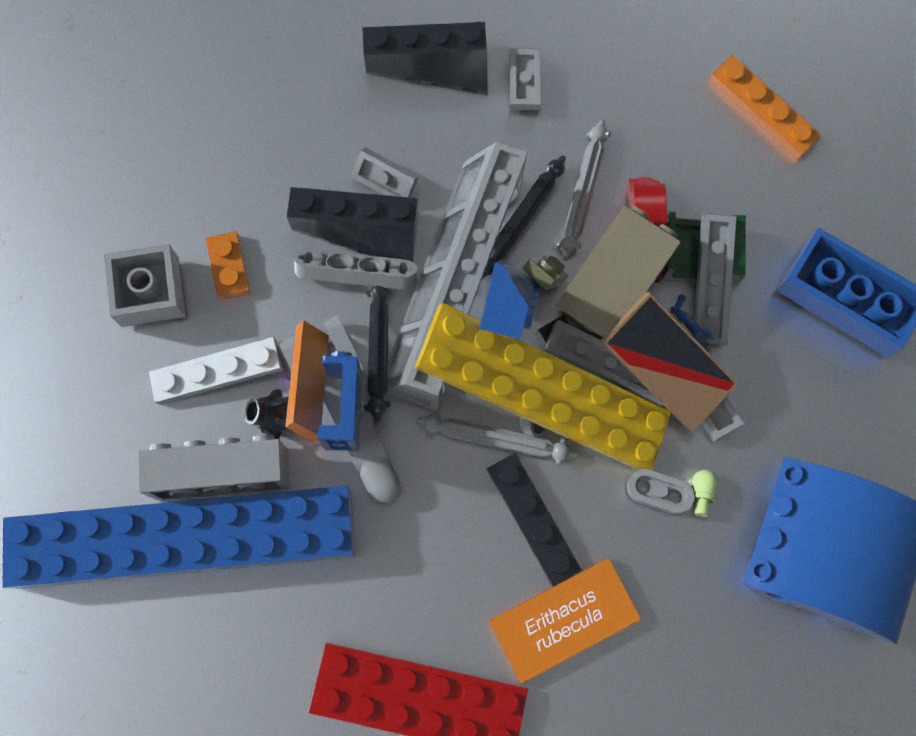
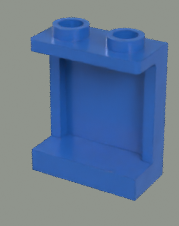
(347, 434)

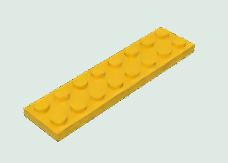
(542, 389)

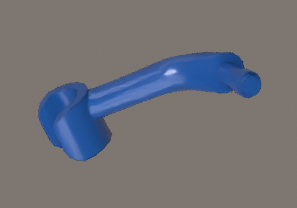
(698, 333)

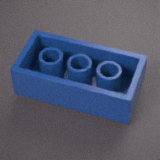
(852, 293)

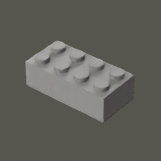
(214, 468)

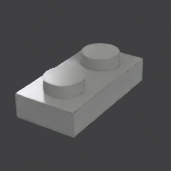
(525, 79)
(383, 175)

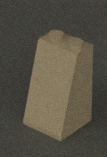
(617, 272)

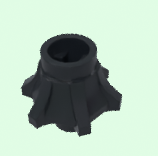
(268, 413)

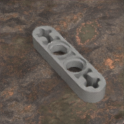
(391, 272)

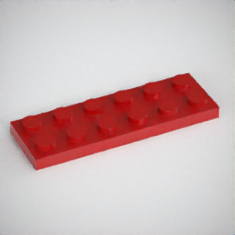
(413, 696)

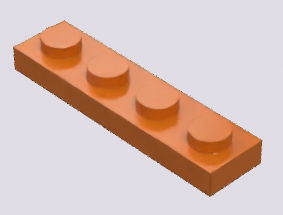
(765, 107)

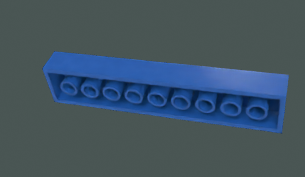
(177, 537)

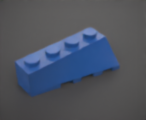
(510, 301)

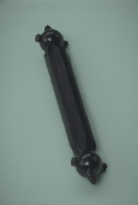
(525, 212)
(378, 352)

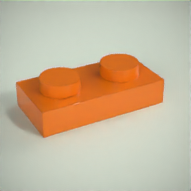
(227, 265)

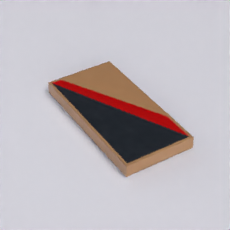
(669, 361)

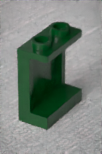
(684, 261)

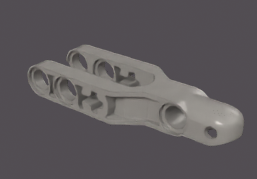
(371, 458)

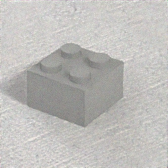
(144, 285)

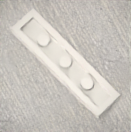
(215, 370)

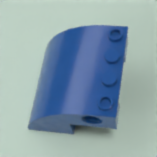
(837, 549)

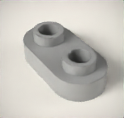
(659, 491)

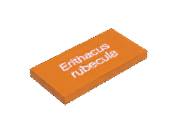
(564, 620)

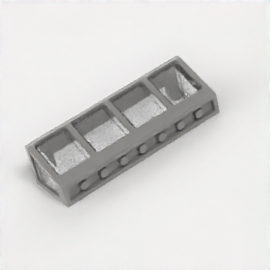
(455, 263)

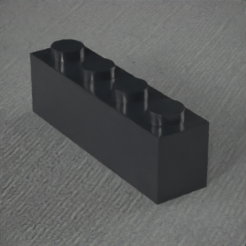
(429, 53)
(356, 220)

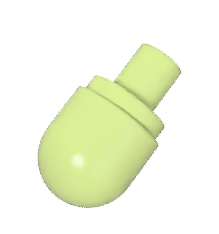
(705, 491)

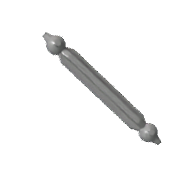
(583, 190)
(496, 437)

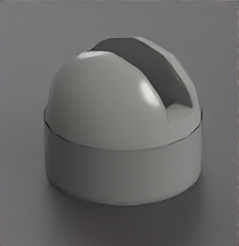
(530, 428)

